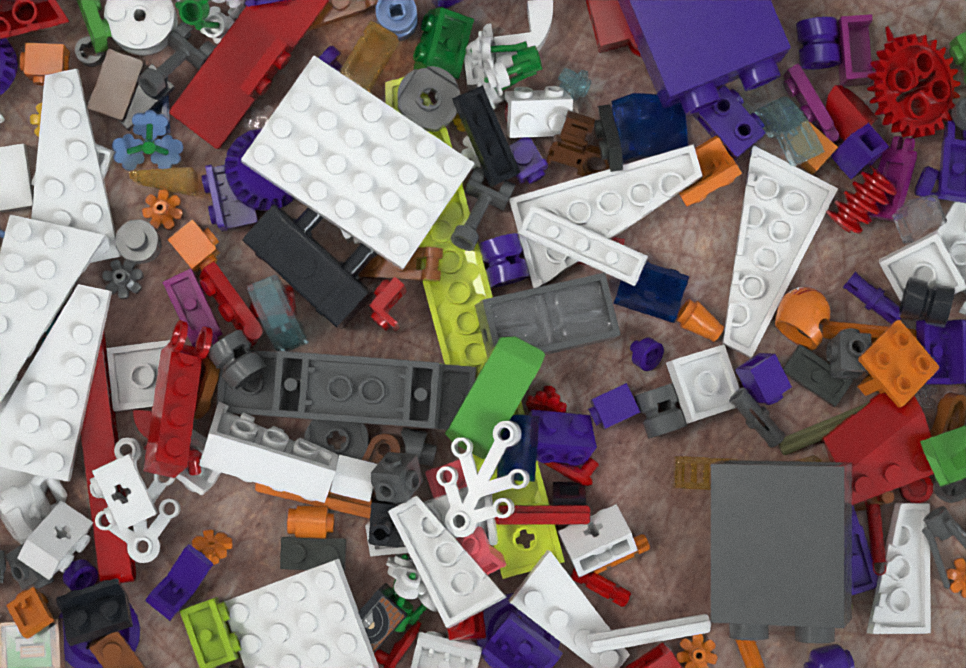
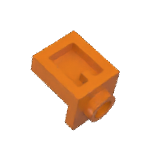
(30, 612)

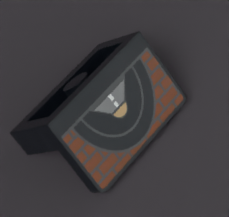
(381, 616)

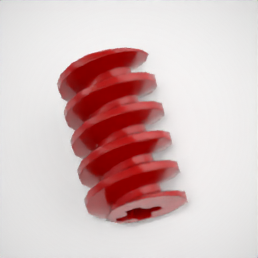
(862, 201)

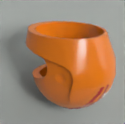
(805, 310)

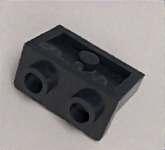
(95, 611)

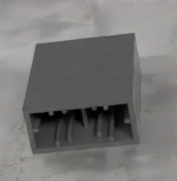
(781, 547)

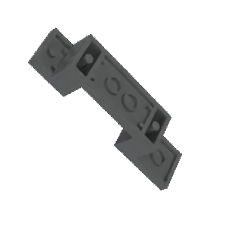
(352, 390)

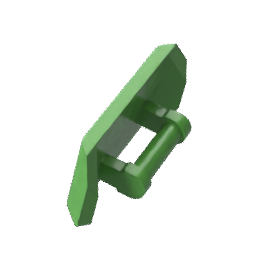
(495, 393)
(947, 455)

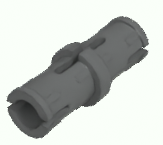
(770, 432)

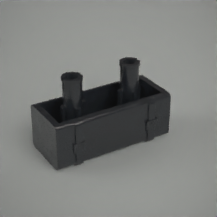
(309, 267)

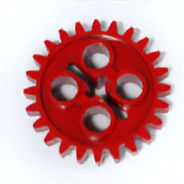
(898, 71)

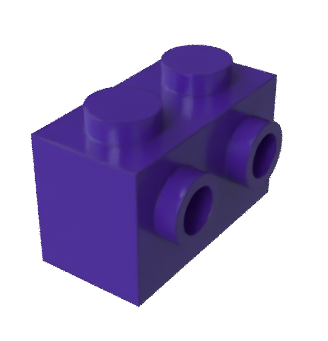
(731, 123)

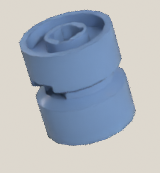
(397, 17)

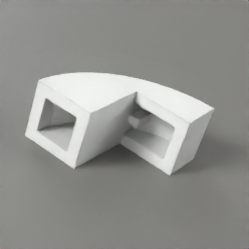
(539, 20)

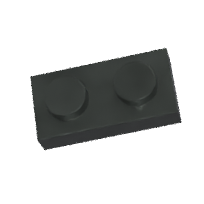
(610, 146)
(815, 376)
(311, 552)

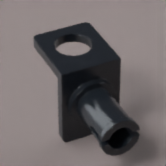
(382, 528)

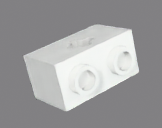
(139, 502)
(55, 540)
(598, 542)

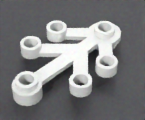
(479, 482)
(141, 530)

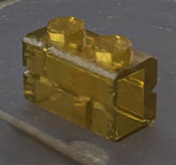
(370, 56)

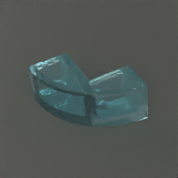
(792, 130)
(277, 314)

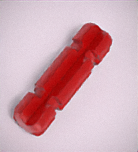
(603, 587)

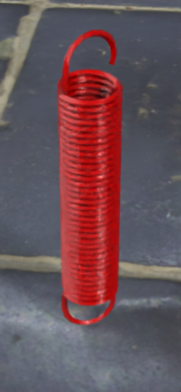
(876, 534)

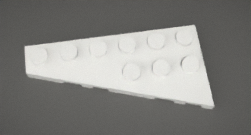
(68, 169)
(604, 203)
(775, 230)
(36, 278)
(49, 404)

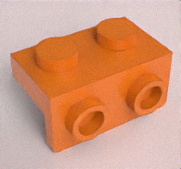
(716, 168)

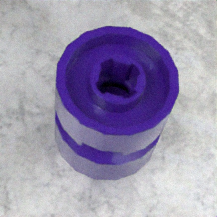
(818, 43)
(504, 260)

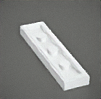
(583, 245)

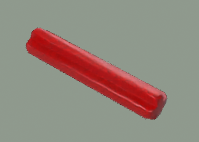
(545, 515)

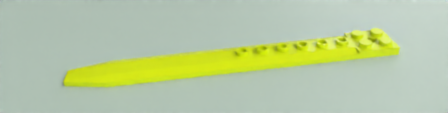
(461, 343)

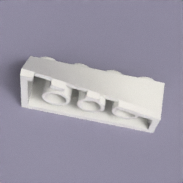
(267, 456)

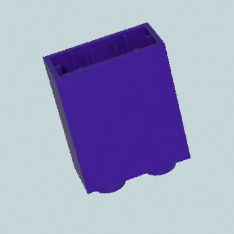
(705, 44)

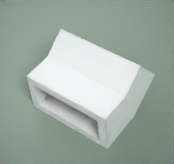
(353, 478)

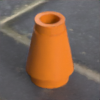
(699, 320)

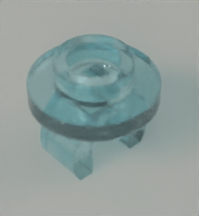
(576, 84)

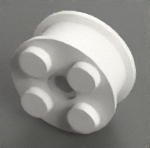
(143, 36)

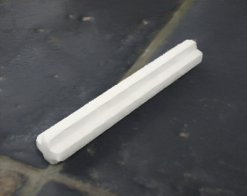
(648, 633)

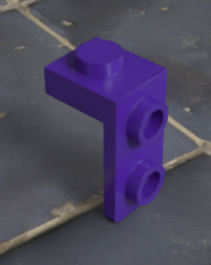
(180, 582)

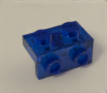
(655, 293)

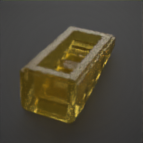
(171, 179)
(679, 472)

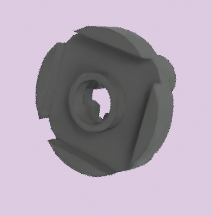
(424, 81)
(356, 436)

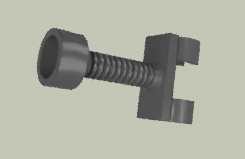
(153, 81)
(465, 235)

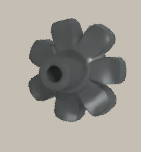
(128, 279)

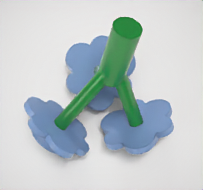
(150, 125)

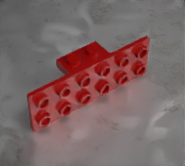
(243, 67)

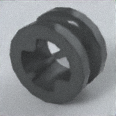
(92, 61)

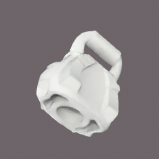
(27, 506)

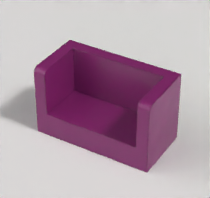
(855, 50)

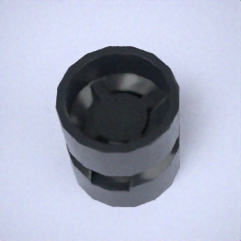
(926, 302)

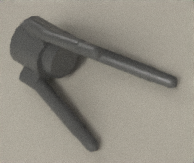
(942, 525)

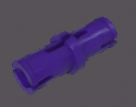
(873, 298)

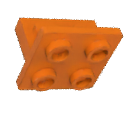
(896, 365)

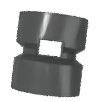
(237, 360)
(663, 422)

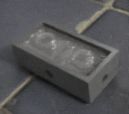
(551, 315)

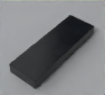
(486, 136)

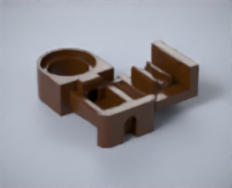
(570, 149)

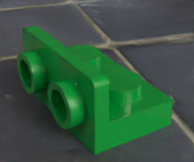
(443, 41)

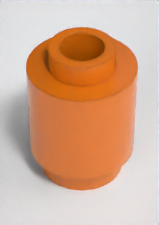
(310, 522)

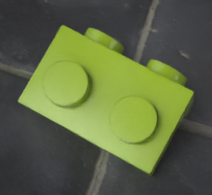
(210, 633)

